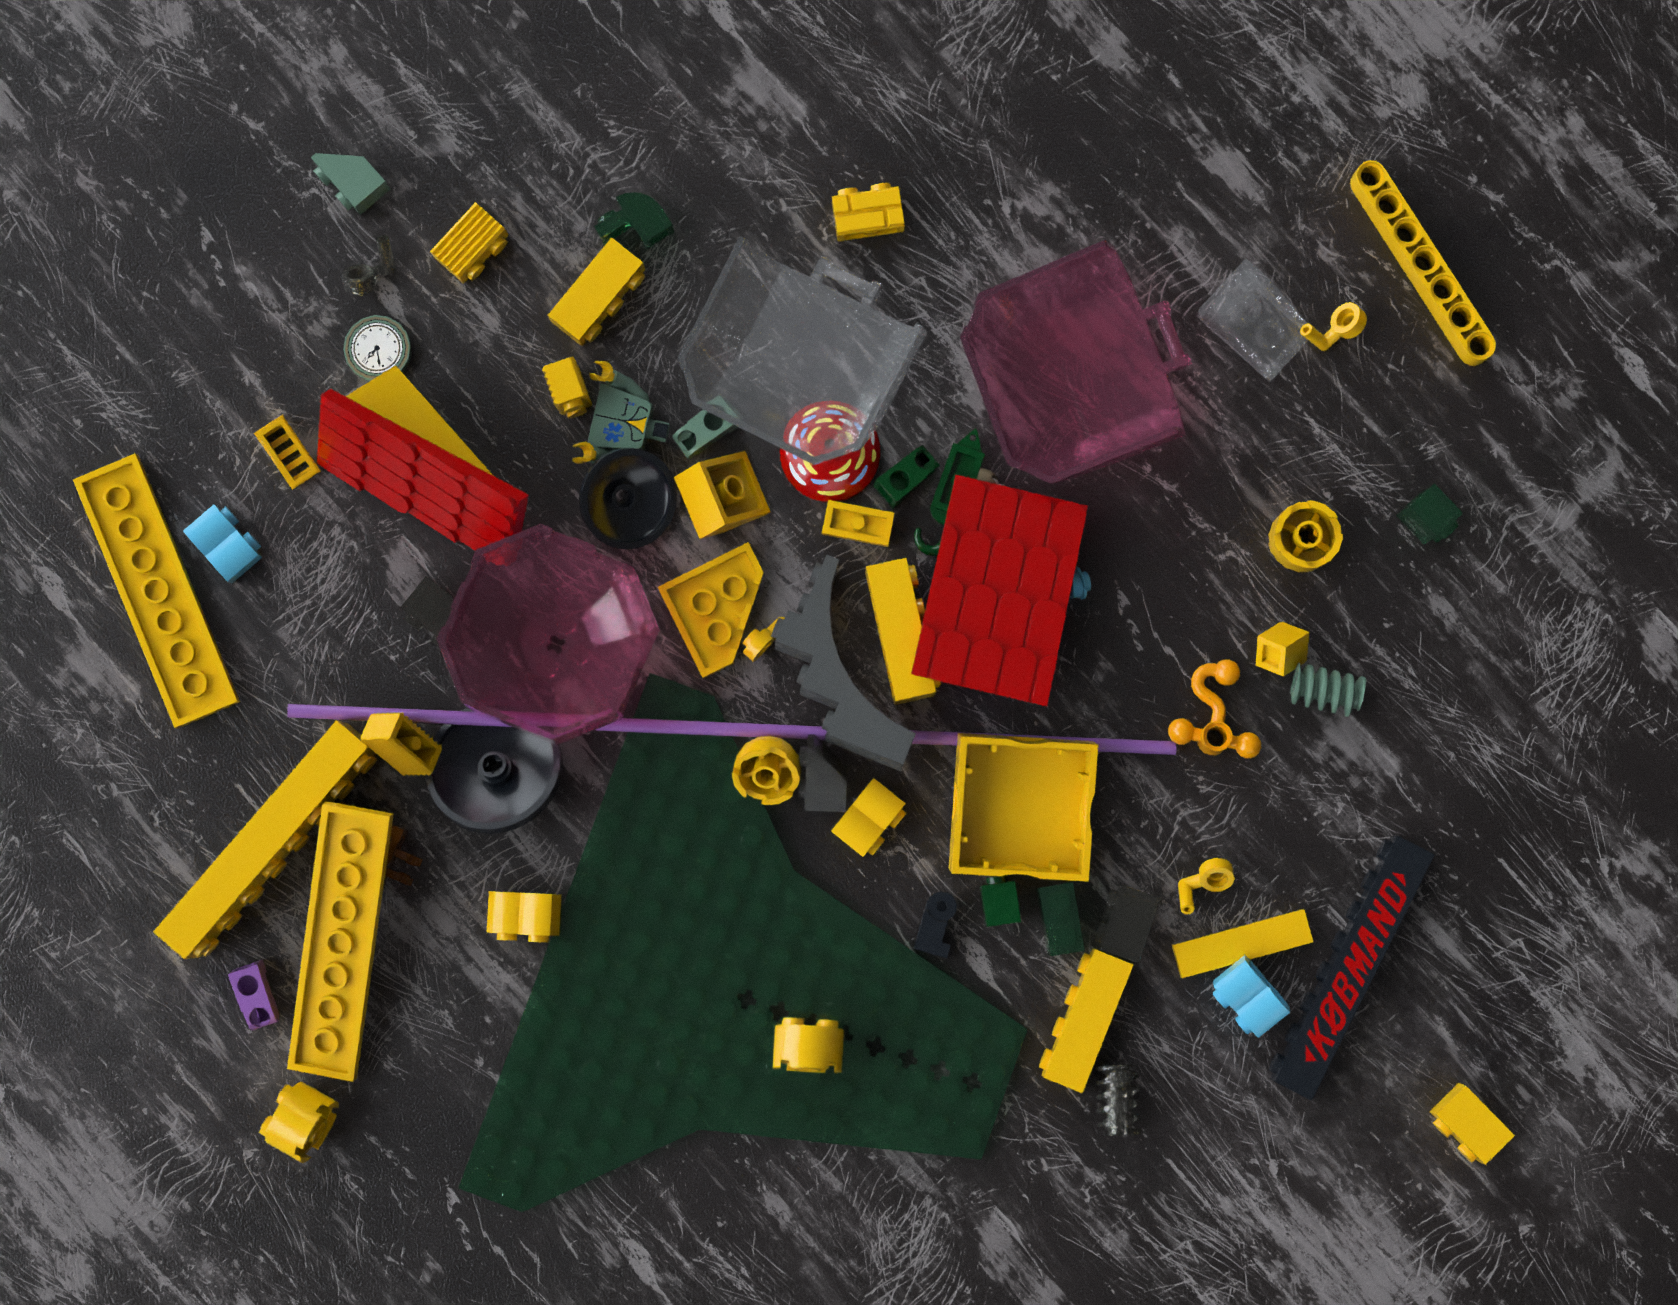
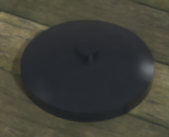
(493, 776)

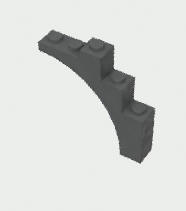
(855, 722)

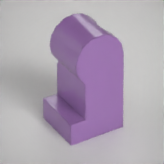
(254, 995)

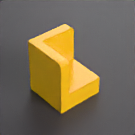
(1282, 648)

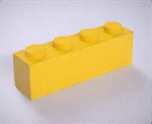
(1086, 1020)

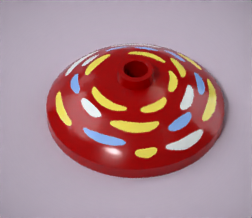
(835, 478)

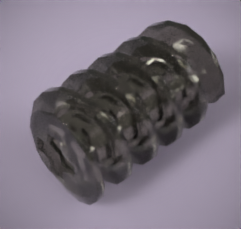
(1118, 1100)

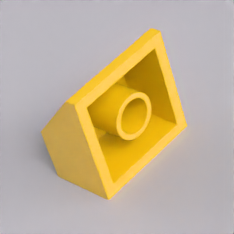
(721, 494)

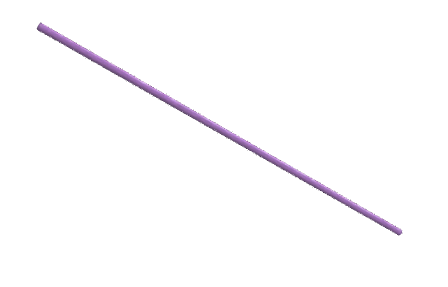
(695, 727)

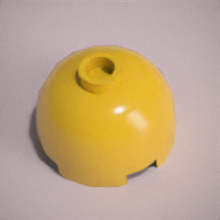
(772, 767)

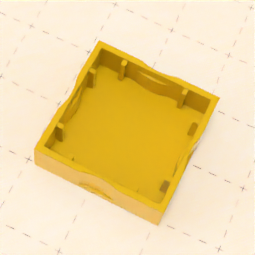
(1022, 806)

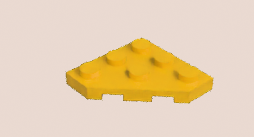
(714, 606)

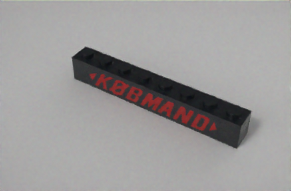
(1351, 966)

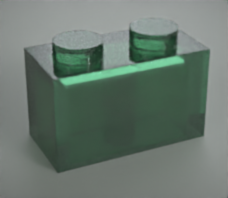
(1430, 515)
(1060, 919)

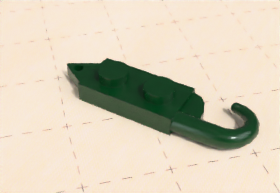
(963, 460)

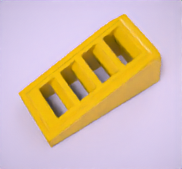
(270, 428)

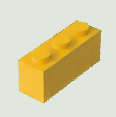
(597, 292)

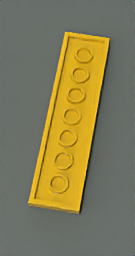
(156, 591)
(340, 941)

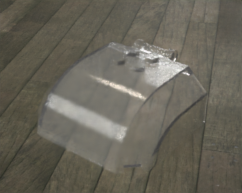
(796, 355)

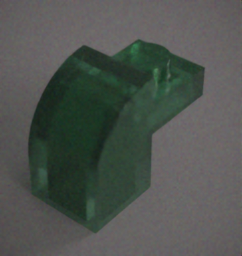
(639, 213)

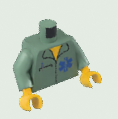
(620, 417)

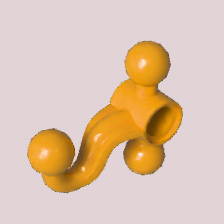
(1182, 730)

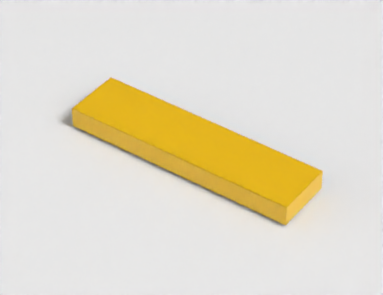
(1250, 940)

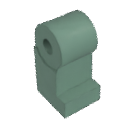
(701, 433)

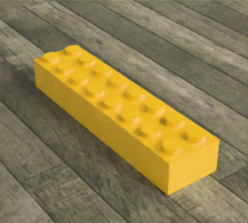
(265, 842)

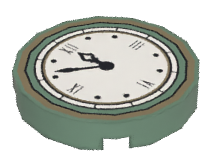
(376, 346)

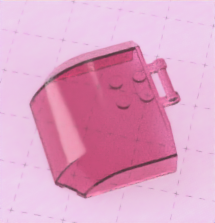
(1074, 366)

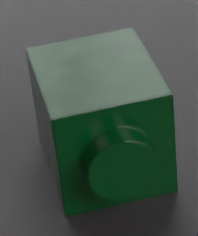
(999, 901)

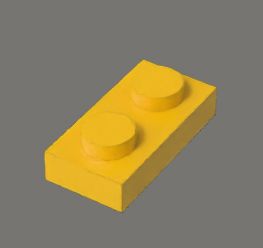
(858, 523)

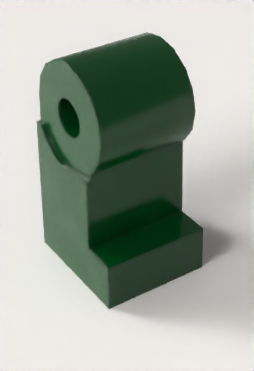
(906, 476)

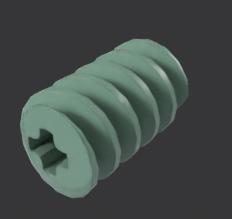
(1327, 689)

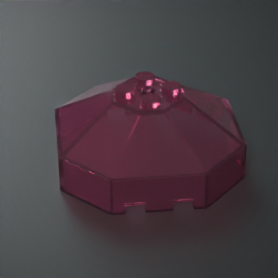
(511, 608)

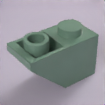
(353, 177)

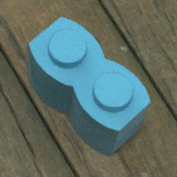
(223, 543)
(1250, 996)

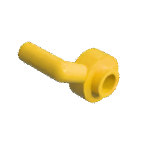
(1346, 322)
(759, 641)
(1213, 876)

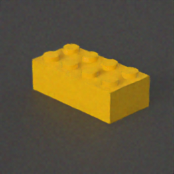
(899, 627)

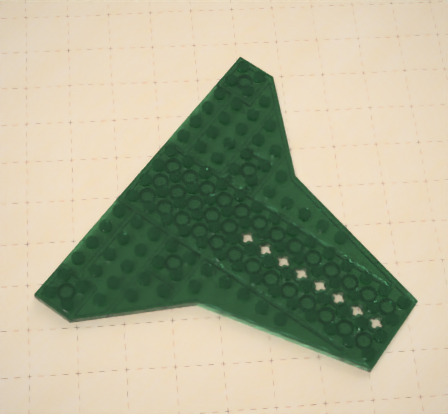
(640, 1011)

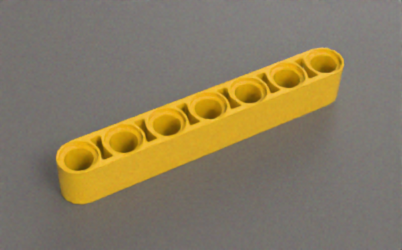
(1422, 247)

